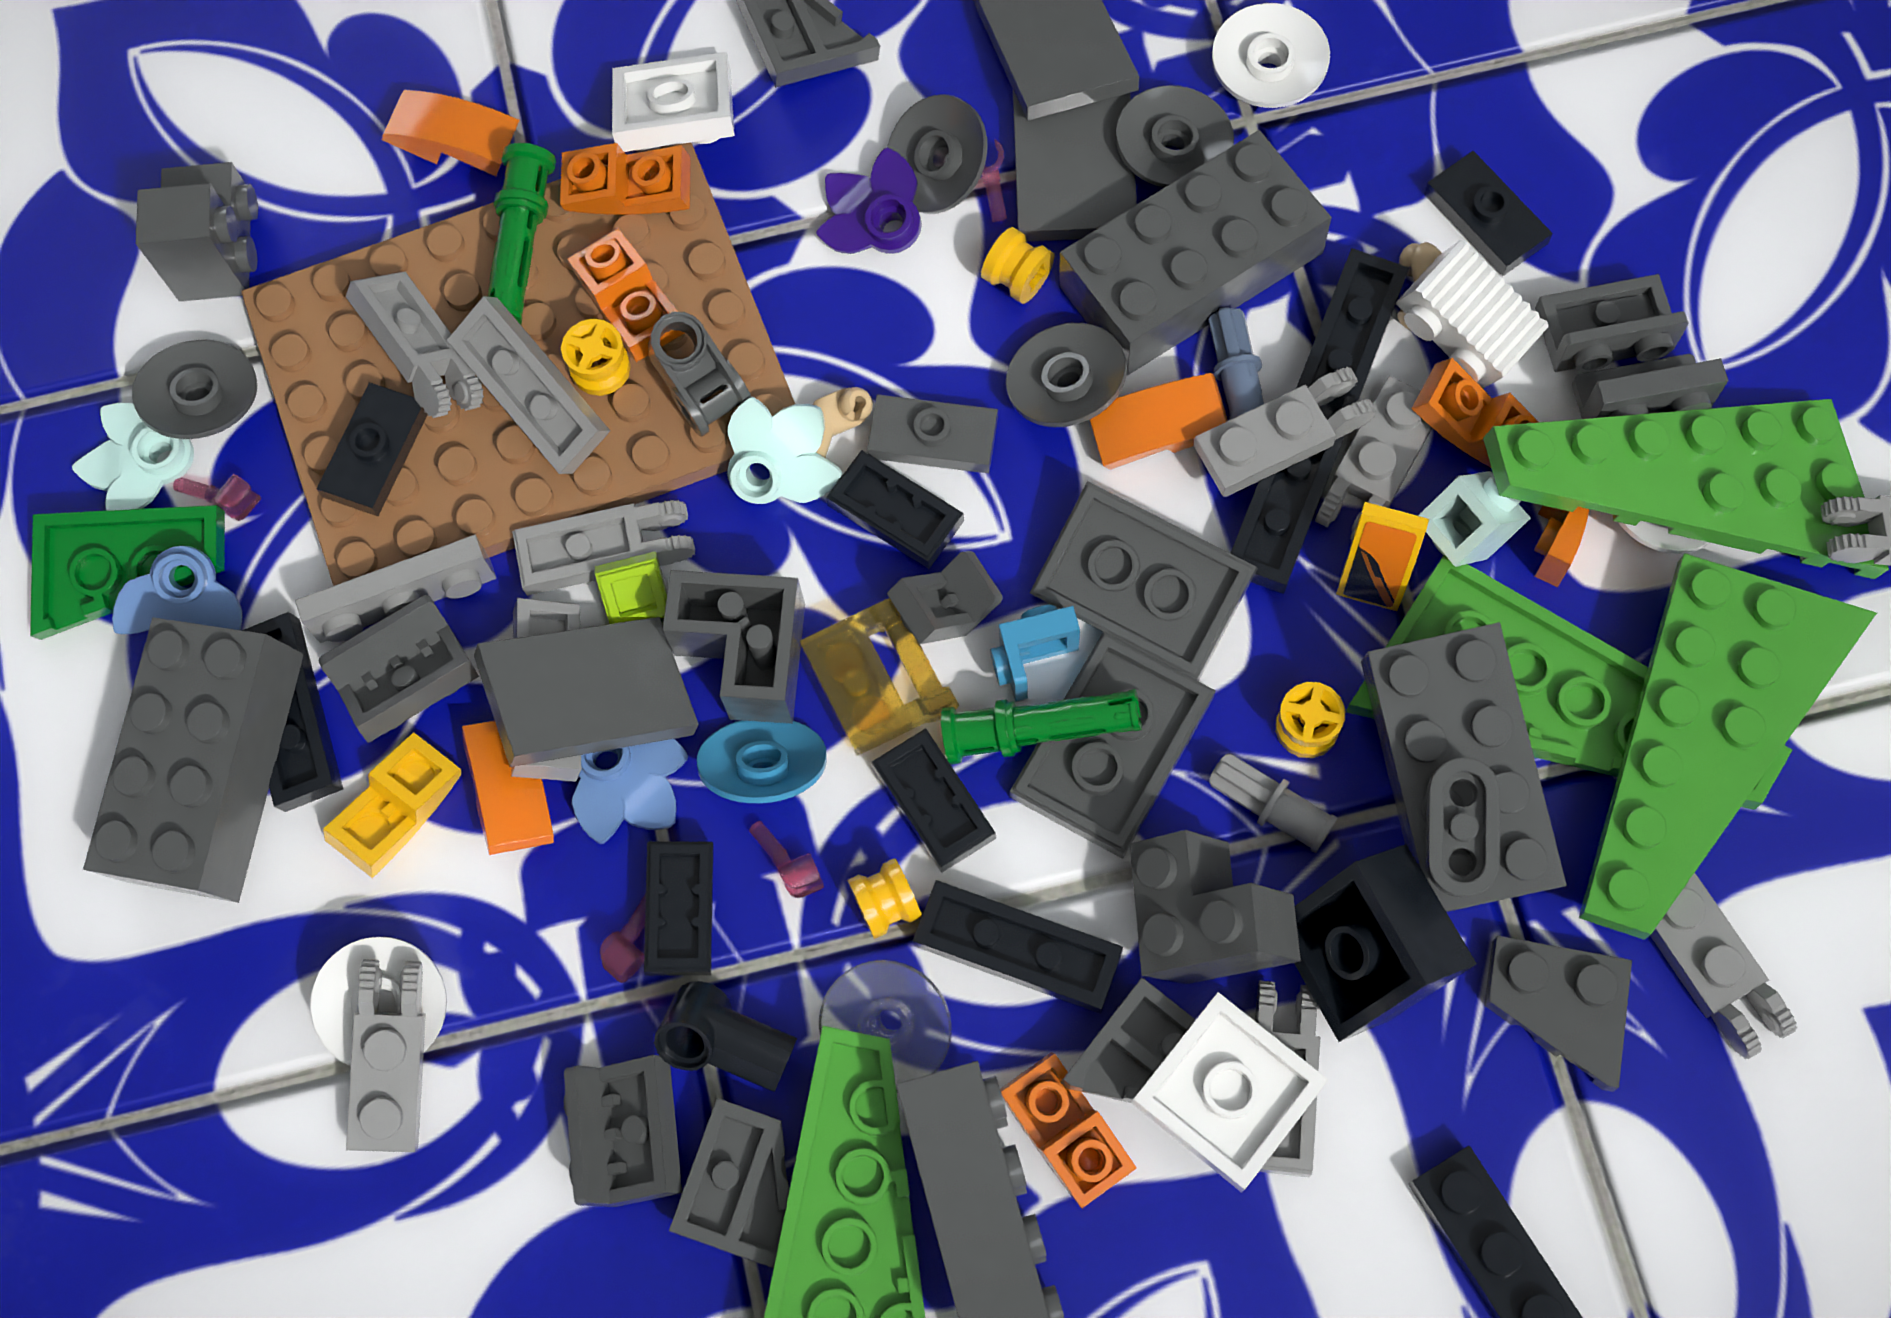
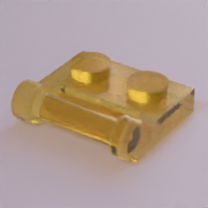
(860, 685)

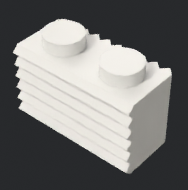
(1471, 314)

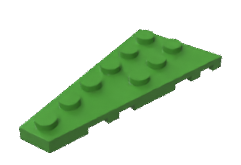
(1707, 474)
(1570, 685)
(1717, 705)
(848, 1210)

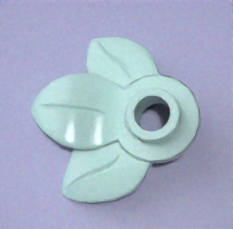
(786, 447)
(128, 461)

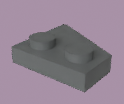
(805, 38)
(1565, 1000)
(1130, 1045)
(736, 1185)

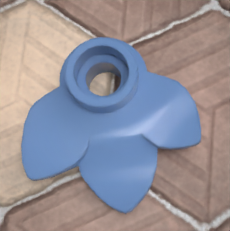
(161, 597)
(629, 790)

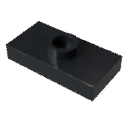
(1488, 213)
(372, 449)
(895, 509)
(933, 800)
(679, 908)

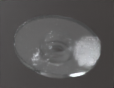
(882, 985)

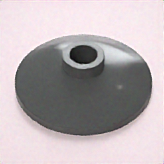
(1171, 118)
(925, 137)
(1062, 357)
(194, 389)

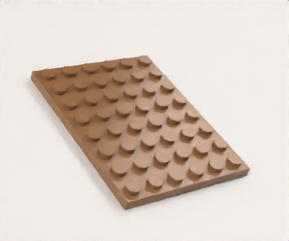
(477, 465)

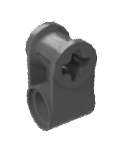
(698, 375)

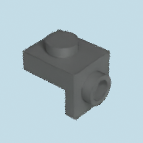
(947, 601)

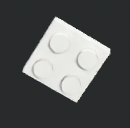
(672, 102)
(1230, 1092)

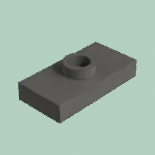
(933, 433)

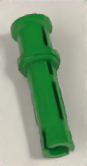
(520, 211)
(1011, 727)

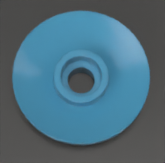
(761, 761)

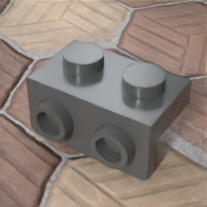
(1610, 324)
(1650, 387)
(398, 668)
(622, 1132)

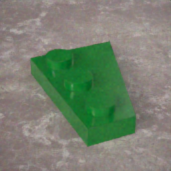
(91, 555)

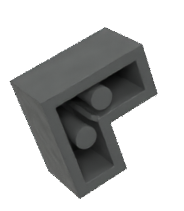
(199, 230)
(750, 625)
(1196, 921)

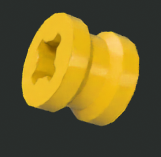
(1017, 265)
(588, 343)
(1314, 706)
(884, 898)

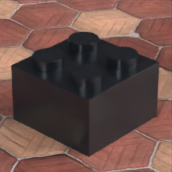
(1376, 942)

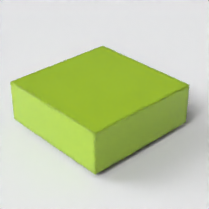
(632, 588)

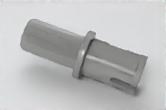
(1272, 801)

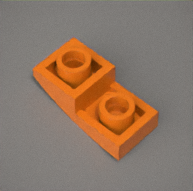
(449, 125)
(621, 184)
(623, 291)
(1464, 410)
(1157, 420)
(1559, 542)
(509, 808)
(1067, 1131)

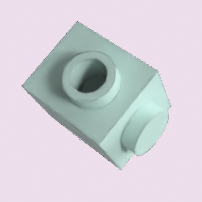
(1472, 519)

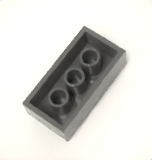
(1194, 250)
(1459, 701)
(194, 759)
(973, 1195)

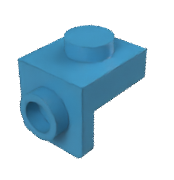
(1034, 637)

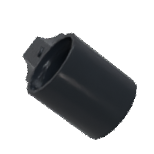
(706, 1030)

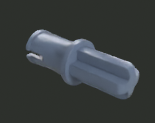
(1236, 362)

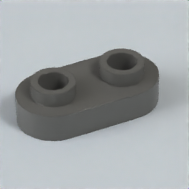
(1463, 828)

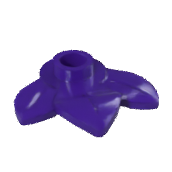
(867, 204)

